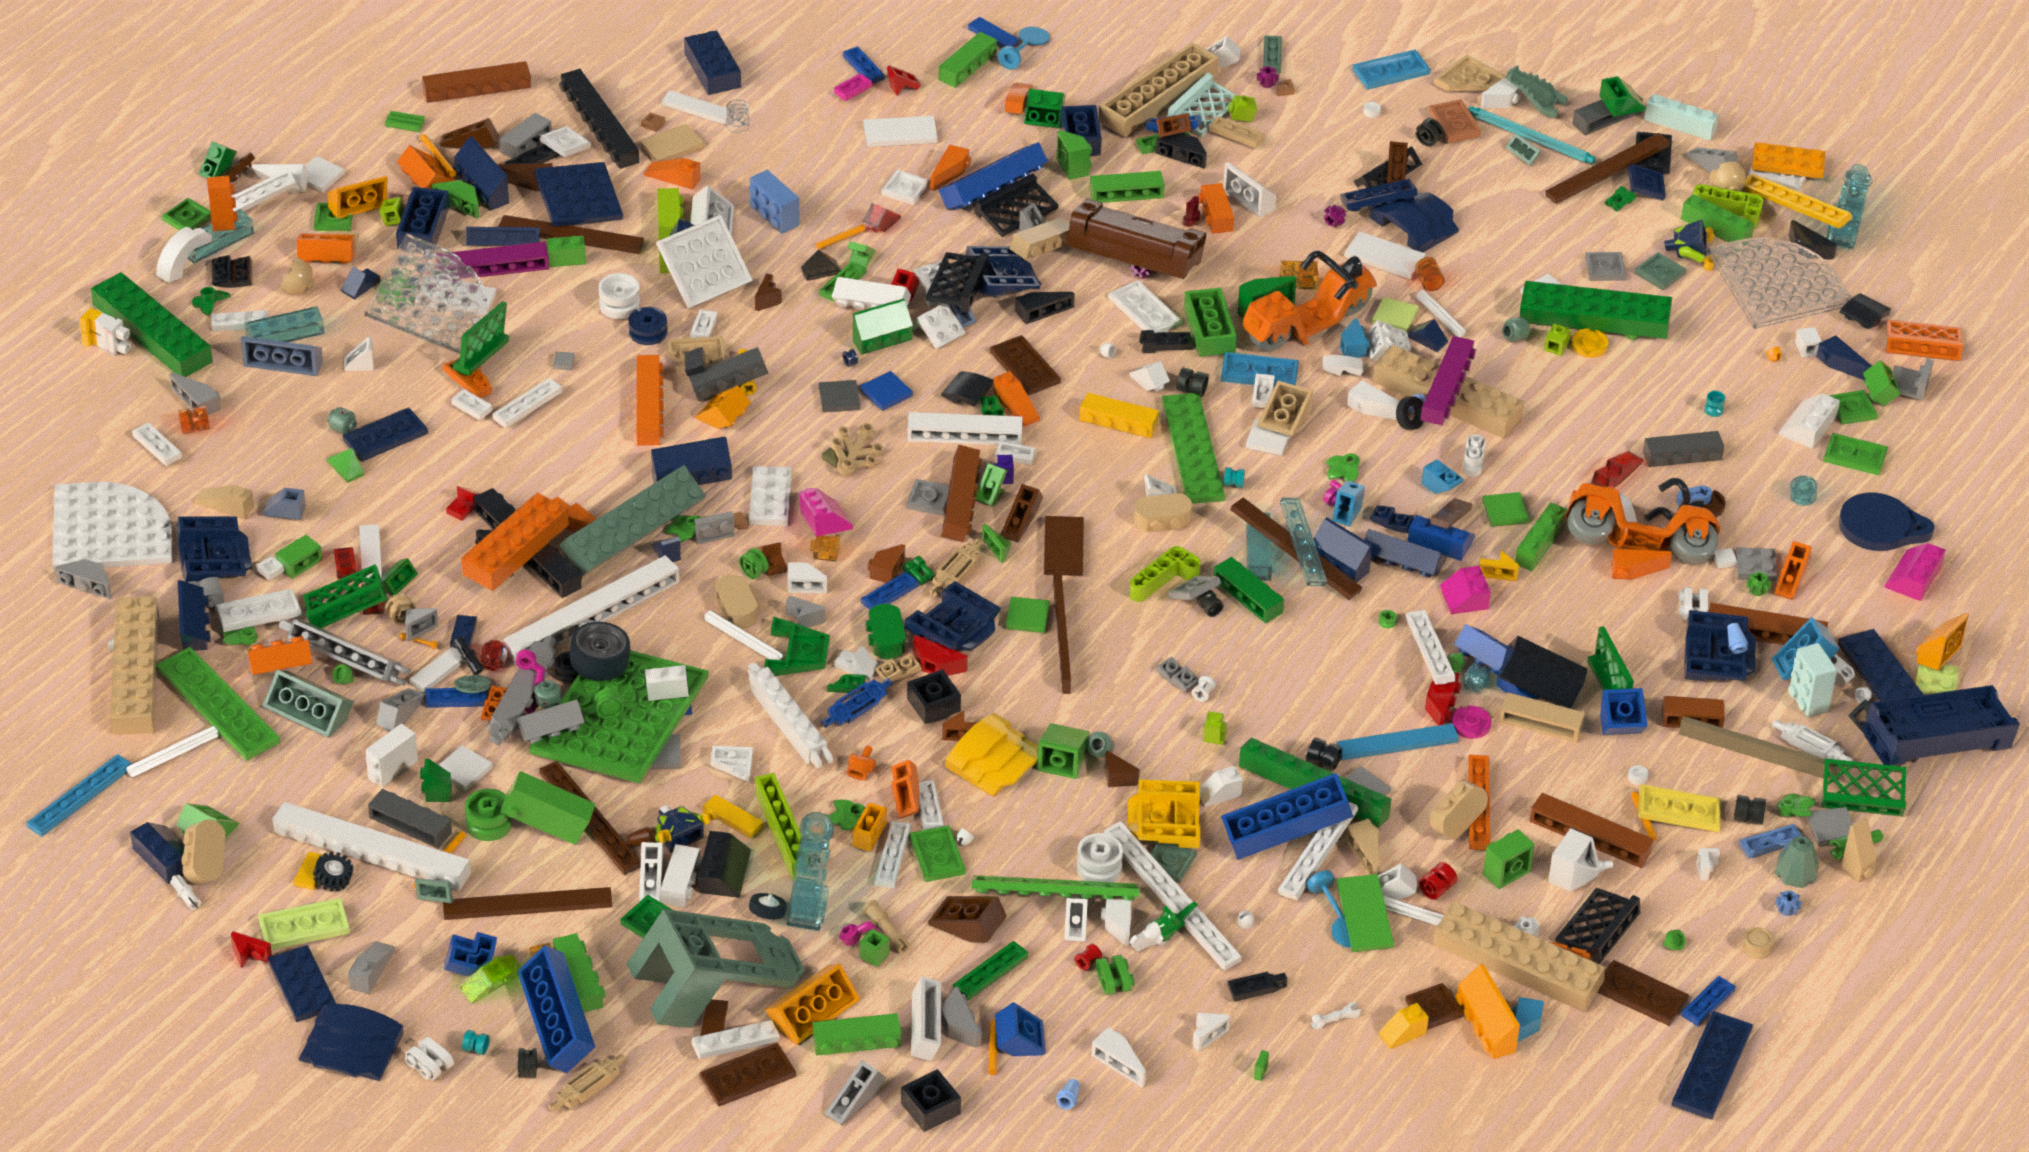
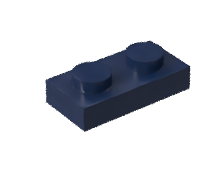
(465, 627)

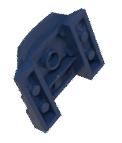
(1423, 218)
(1005, 272)
(212, 547)
(959, 621)
(1708, 649)
(352, 1041)

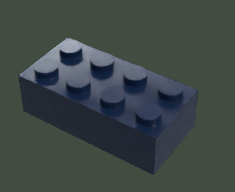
(712, 62)
(424, 215)

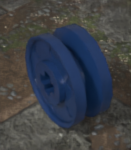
(648, 326)

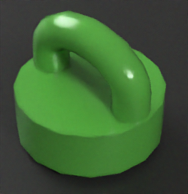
(1456, 662)
(342, 674)
(1674, 940)

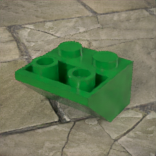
(1620, 97)
(1044, 108)

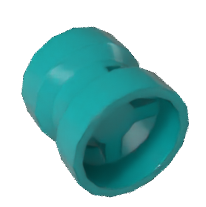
(1715, 402)
(1234, 477)
(475, 1042)

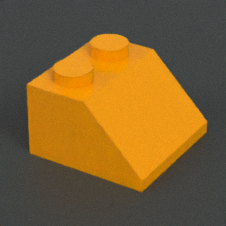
(724, 408)

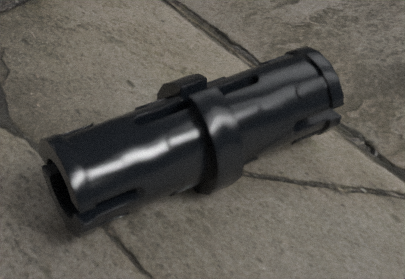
(468, 655)

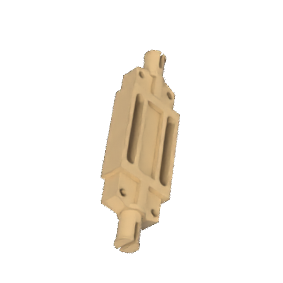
(960, 560)
(587, 1083)

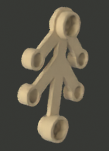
(847, 465)

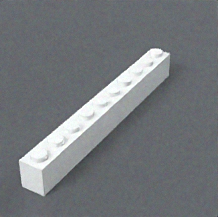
(597, 606)
(370, 845)

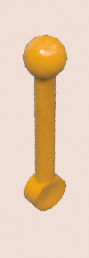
(433, 644)

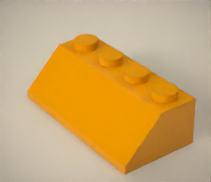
(814, 1000)
(1488, 1013)

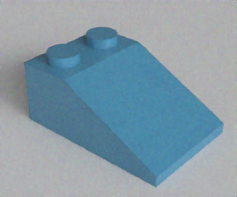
(1809, 634)

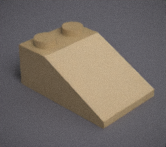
(1286, 408)

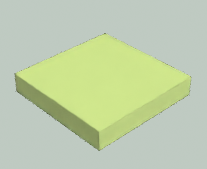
(1396, 313)

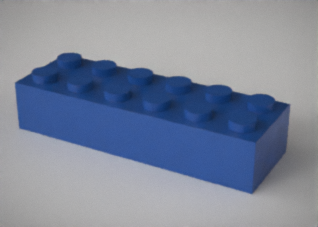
(993, 176)
(1287, 816)
(556, 1009)

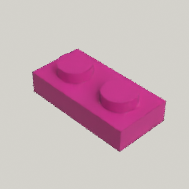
(852, 87)

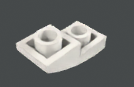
(1337, 363)

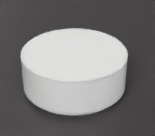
(1372, 109)
(1638, 775)

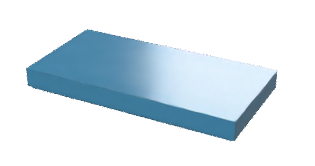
(1391, 69)
(1244, 367)

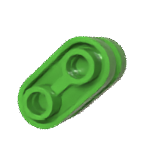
(1120, 968)

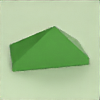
(346, 465)
(997, 543)

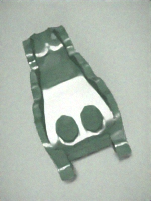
(1538, 91)

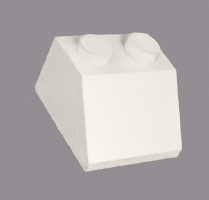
(666, 682)

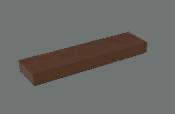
(1451, 513)

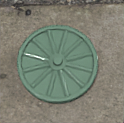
(472, 684)

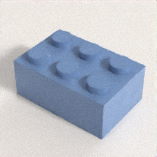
(774, 201)

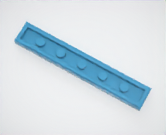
(1398, 741)
(78, 795)

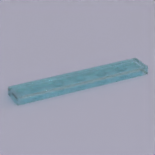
(1303, 541)

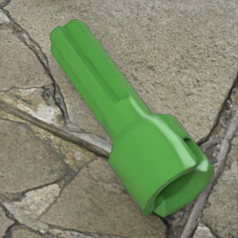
(1840, 843)

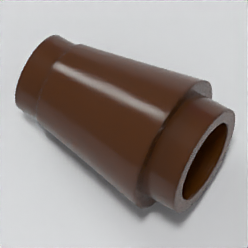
(642, 835)

